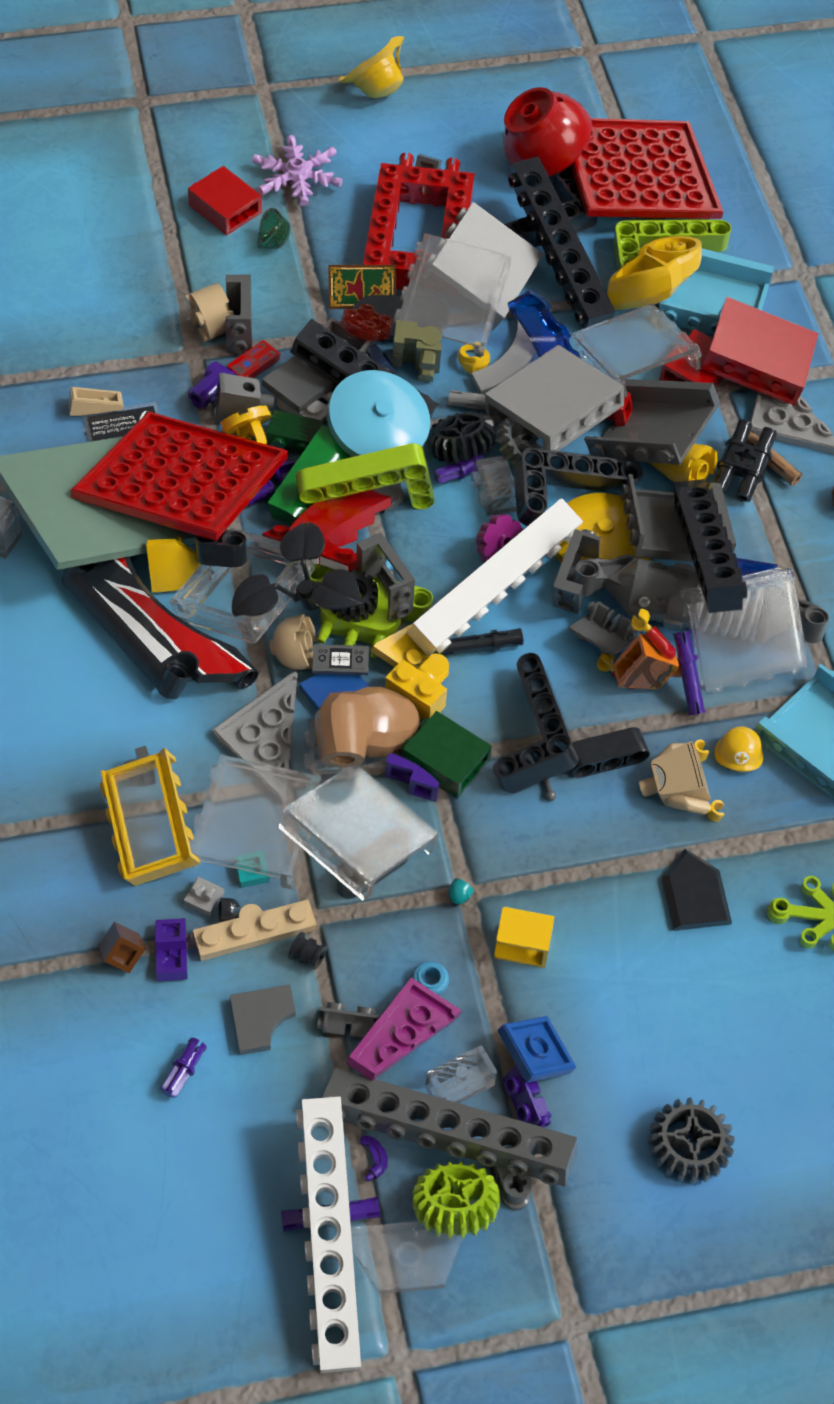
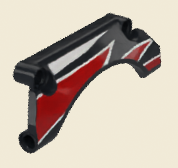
(150, 634)

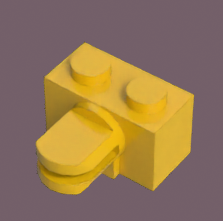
(421, 684)

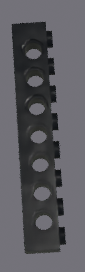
(560, 243)
(709, 546)

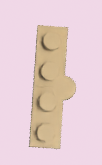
(254, 929)

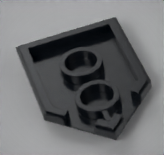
(695, 893)

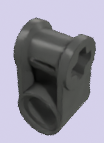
(508, 1180)

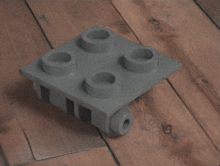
(602, 632)

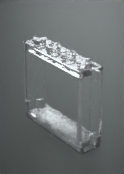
(190, 598)

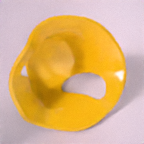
(379, 74)

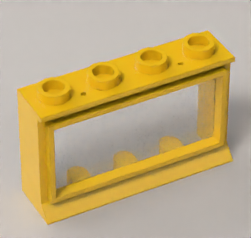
(147, 818)

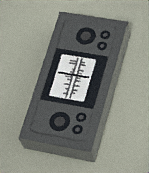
(340, 659)

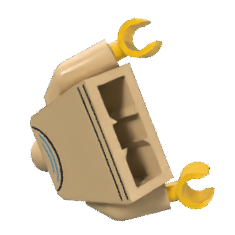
(681, 780)

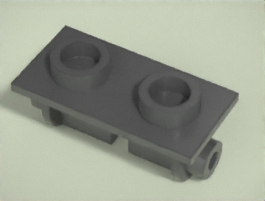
(337, 1018)

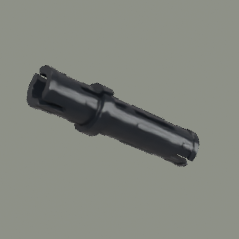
(487, 641)

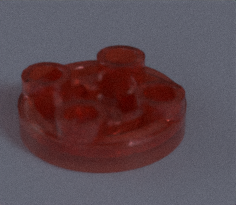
(366, 323)

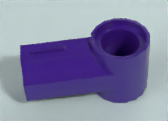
(204, 391)

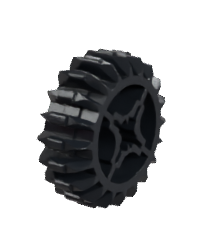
(461, 437)

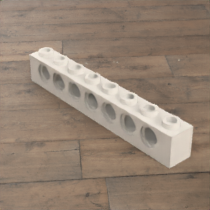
(346, 1354)

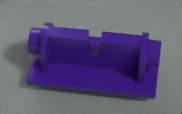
(527, 1108)

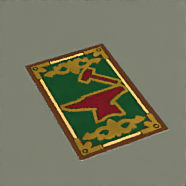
(355, 282)

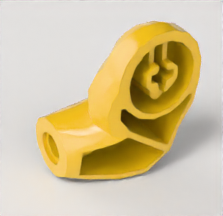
(655, 272)

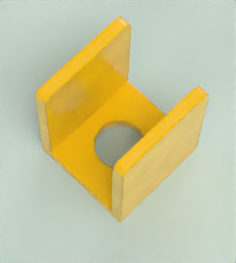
(524, 937)

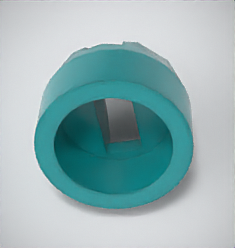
(460, 891)

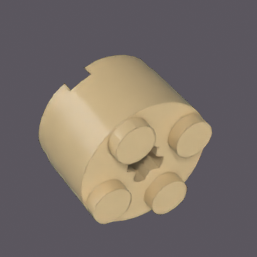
(209, 311)

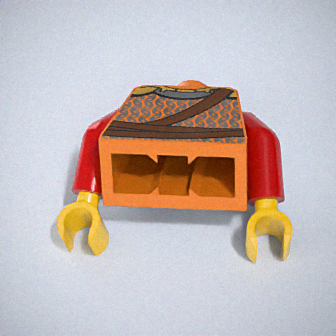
(646, 661)

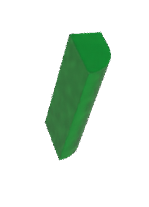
(285, 502)

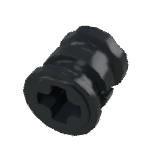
(307, 951)

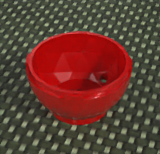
(546, 127)

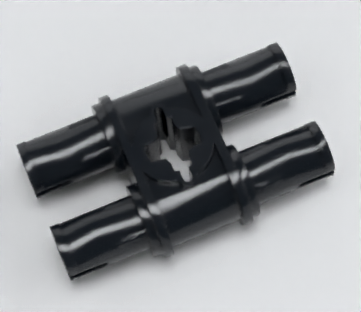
(754, 466)

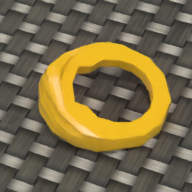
(473, 363)

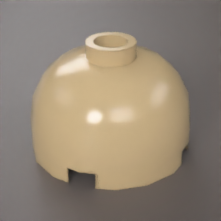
(294, 642)

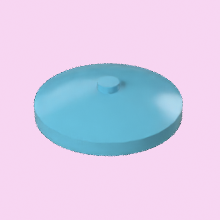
(376, 413)

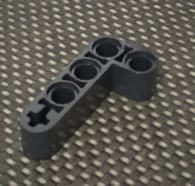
(227, 551)

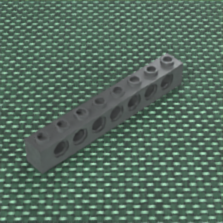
(465, 1121)

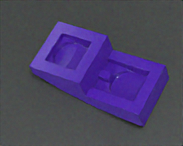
(419, 780)
(171, 949)

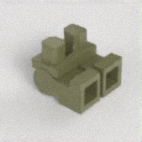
(417, 346)

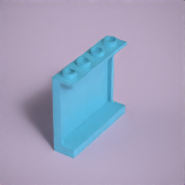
(718, 276)
(804, 731)

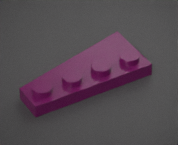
(402, 1028)

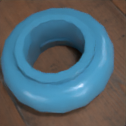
(433, 968)

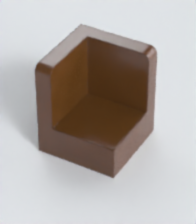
(121, 947)

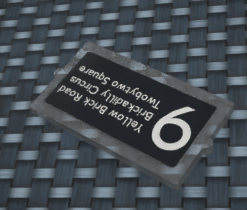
(116, 423)

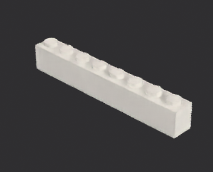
(493, 578)

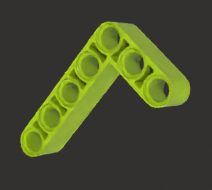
(634, 234)
(369, 472)

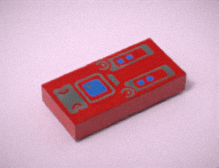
(255, 360)

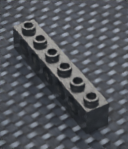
(336, 357)

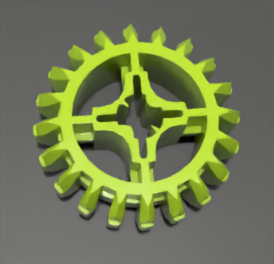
(456, 1199)

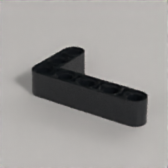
(570, 198)
(557, 468)
(556, 750)

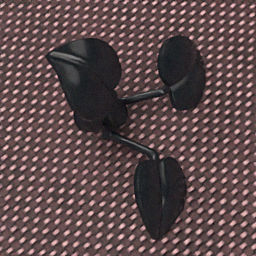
(306, 541)

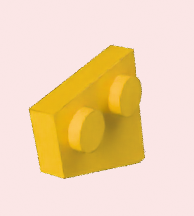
(399, 647)

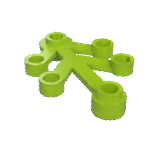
(823, 914)

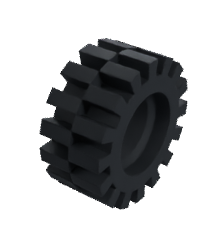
(370, 600)

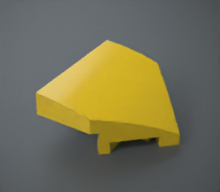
(170, 563)

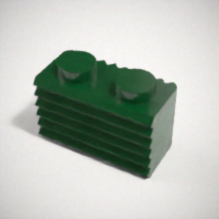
(291, 431)

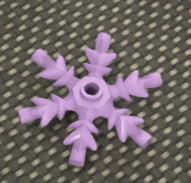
(297, 170)

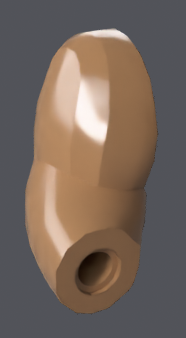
(363, 724)

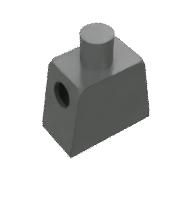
(236, 395)

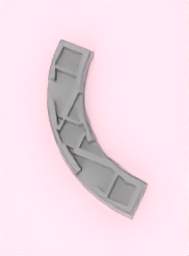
(516, 358)

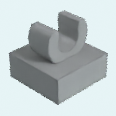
(204, 897)

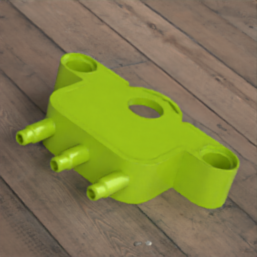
(376, 626)

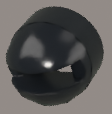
(226, 909)

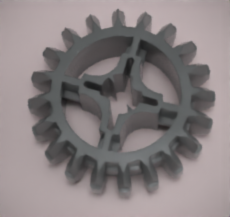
(715, 1137)

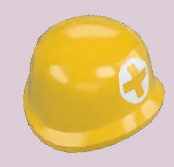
(739, 750)

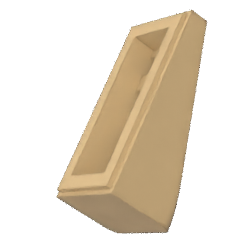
(93, 401)

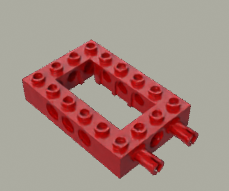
(412, 185)

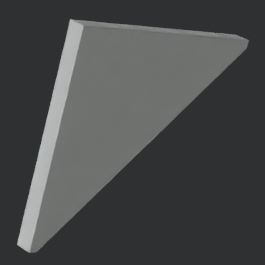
(793, 423)
(263, 727)

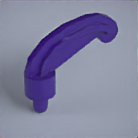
(379, 1156)

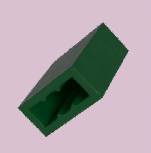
(447, 753)

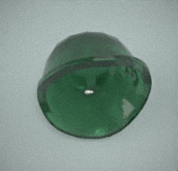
(273, 230)

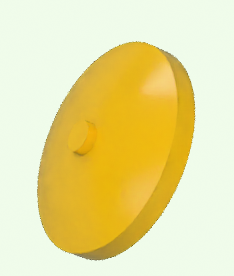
(605, 517)

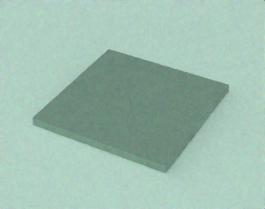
(68, 528)

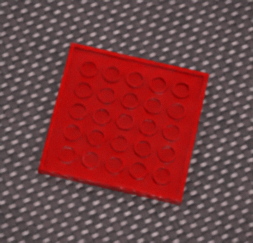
(645, 171)
(180, 475)

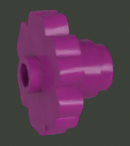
(496, 535)

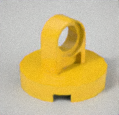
(248, 424)

